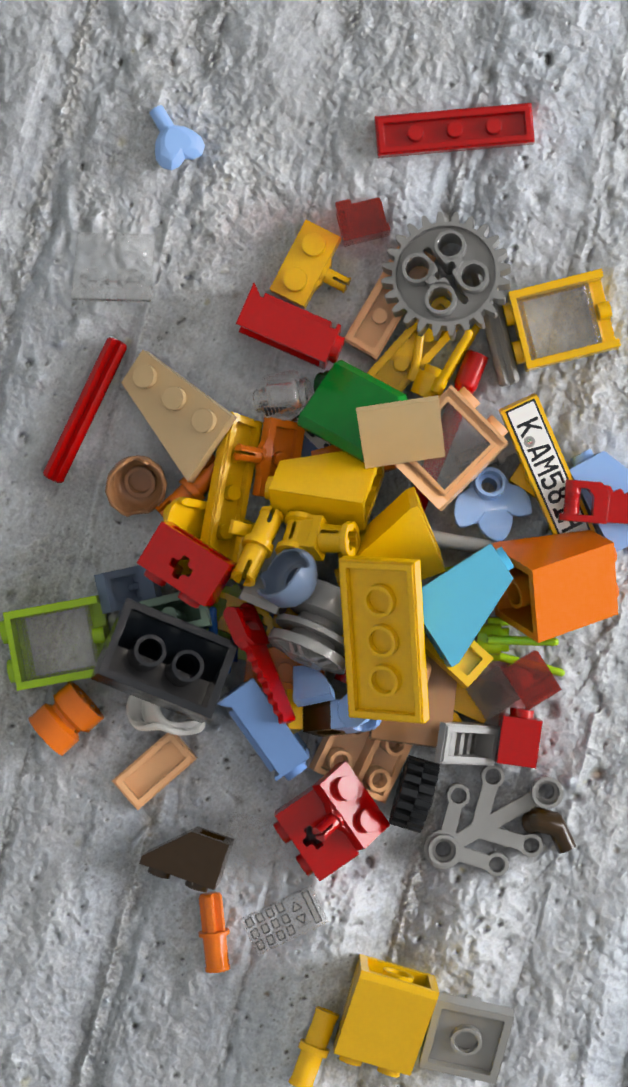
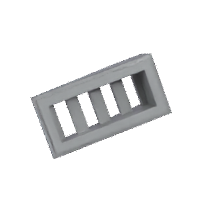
(467, 743)

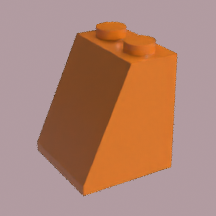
(559, 583)

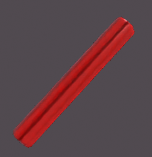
(85, 410)

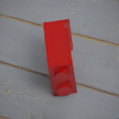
(290, 329)

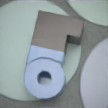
(333, 719)

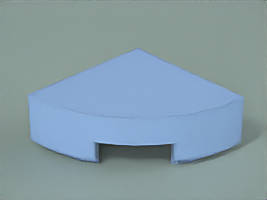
(310, 687)

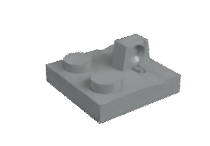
(466, 1037)

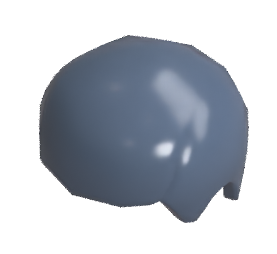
(289, 578)

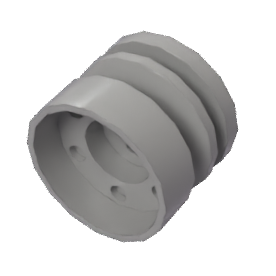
(316, 633)

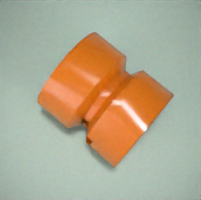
(63, 720)

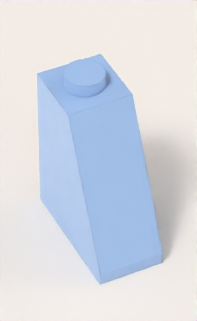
(610, 472)

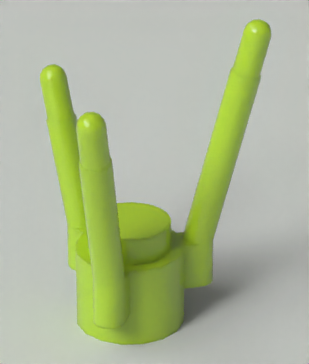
(497, 639)

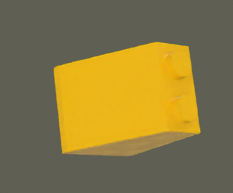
(385, 1016)

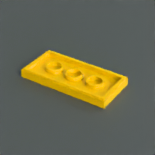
(384, 638)

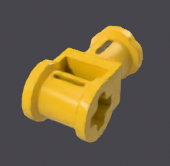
(317, 536)

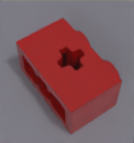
(209, 566)
(314, 857)

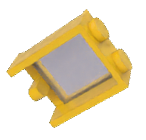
(560, 321)

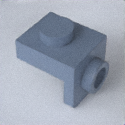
(124, 583)

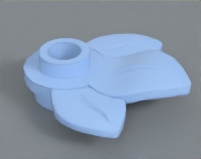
(491, 510)

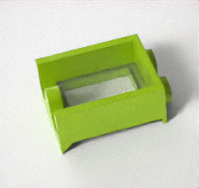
(54, 641)

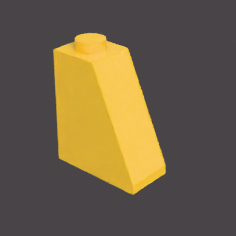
(326, 486)
(402, 533)

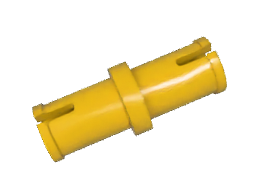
(257, 546)
(313, 1047)

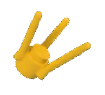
(432, 379)

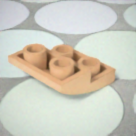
(373, 761)

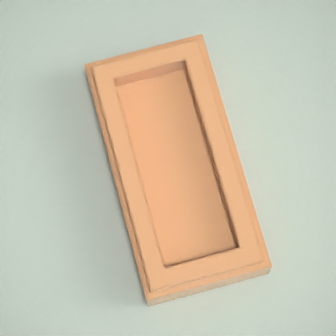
(154, 769)

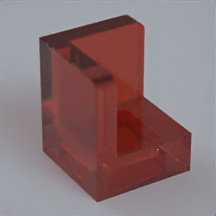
(361, 221)
(531, 679)

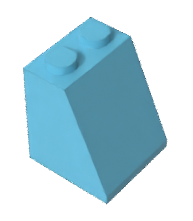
(462, 601)

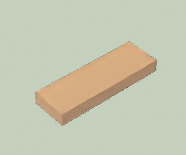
(376, 320)

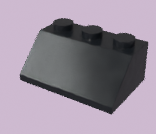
(165, 661)

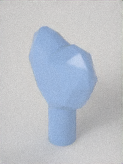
(174, 142)

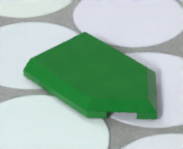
(333, 406)

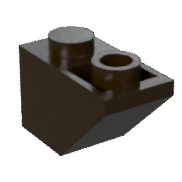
(193, 856)

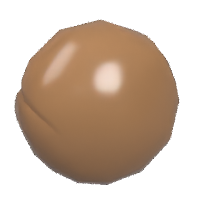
(136, 485)

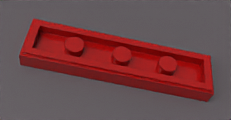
(454, 130)

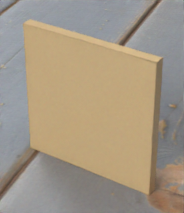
(401, 431)

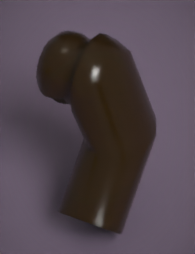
(549, 823)

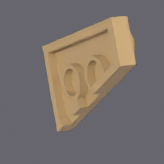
(178, 413)

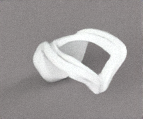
(149, 717)

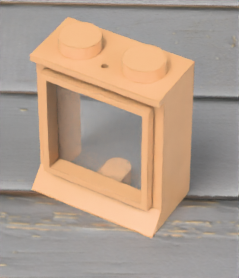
(468, 445)

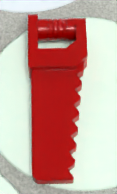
(606, 504)
(251, 637)

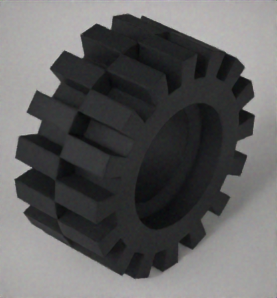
(414, 794)

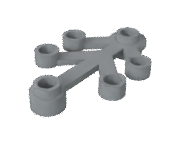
(486, 824)

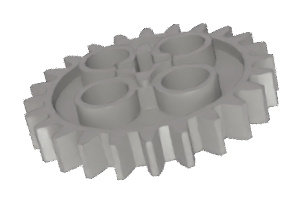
(475, 256)

